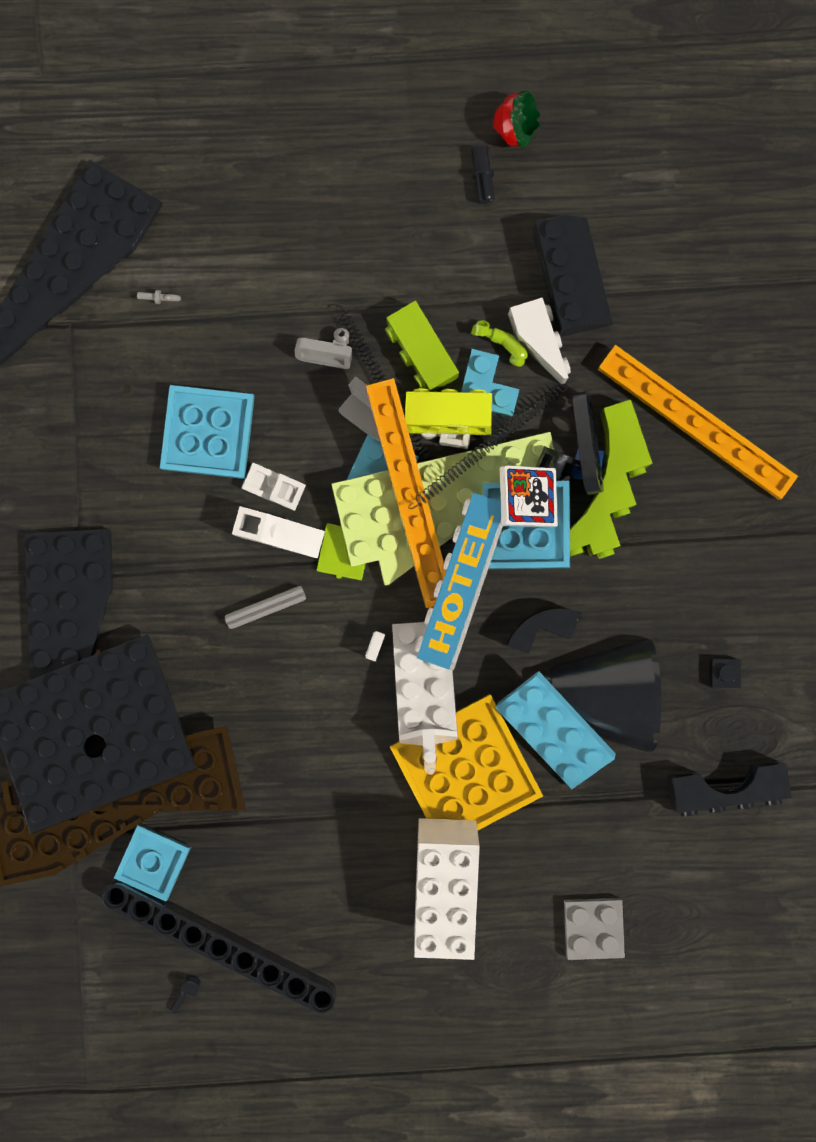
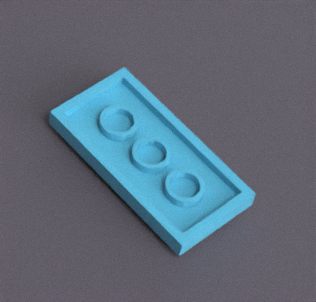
(555, 730)

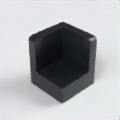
(554, 459)

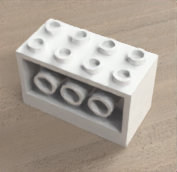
(446, 889)

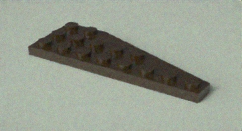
(55, 848)

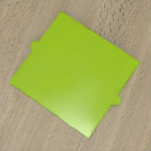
(334, 555)

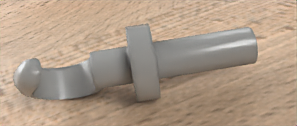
(158, 297)

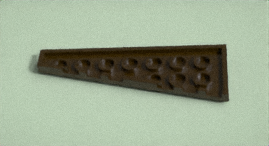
(208, 788)

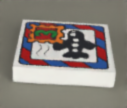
(528, 496)

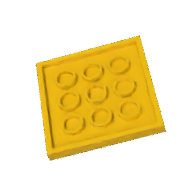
(475, 775)

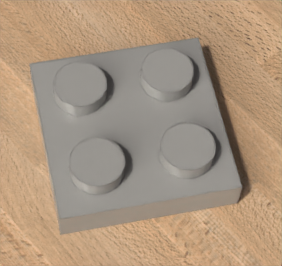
(594, 928)

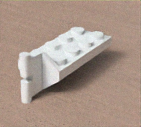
(423, 695)

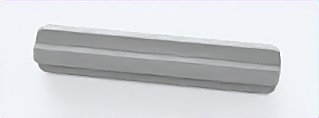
(265, 607)

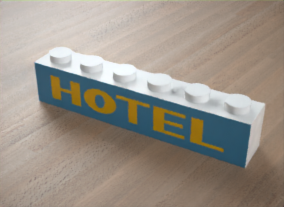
(461, 583)

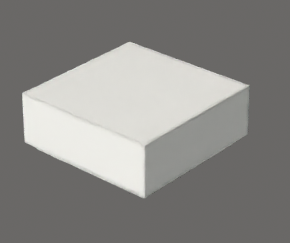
(375, 645)

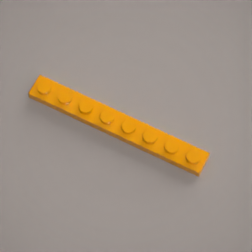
(697, 422)
(406, 485)

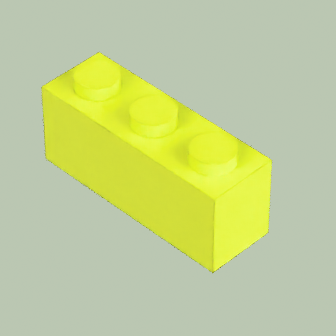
(448, 412)

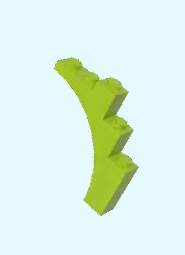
(625, 454)

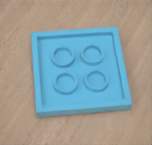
(207, 432)
(534, 546)

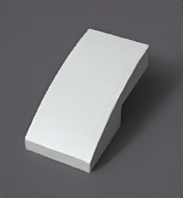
(273, 486)

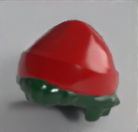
(517, 119)

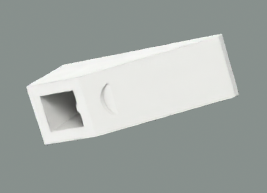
(534, 331)
(278, 532)

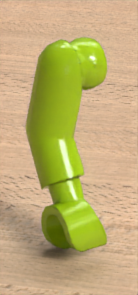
(512, 345)

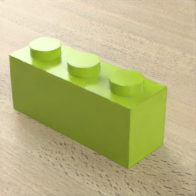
(421, 348)

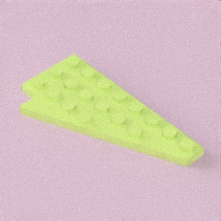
(373, 519)

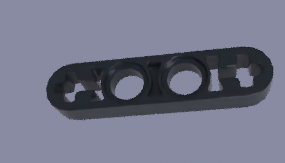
(588, 443)

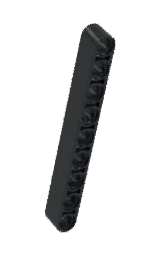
(235, 945)

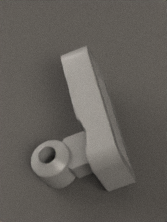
(326, 353)

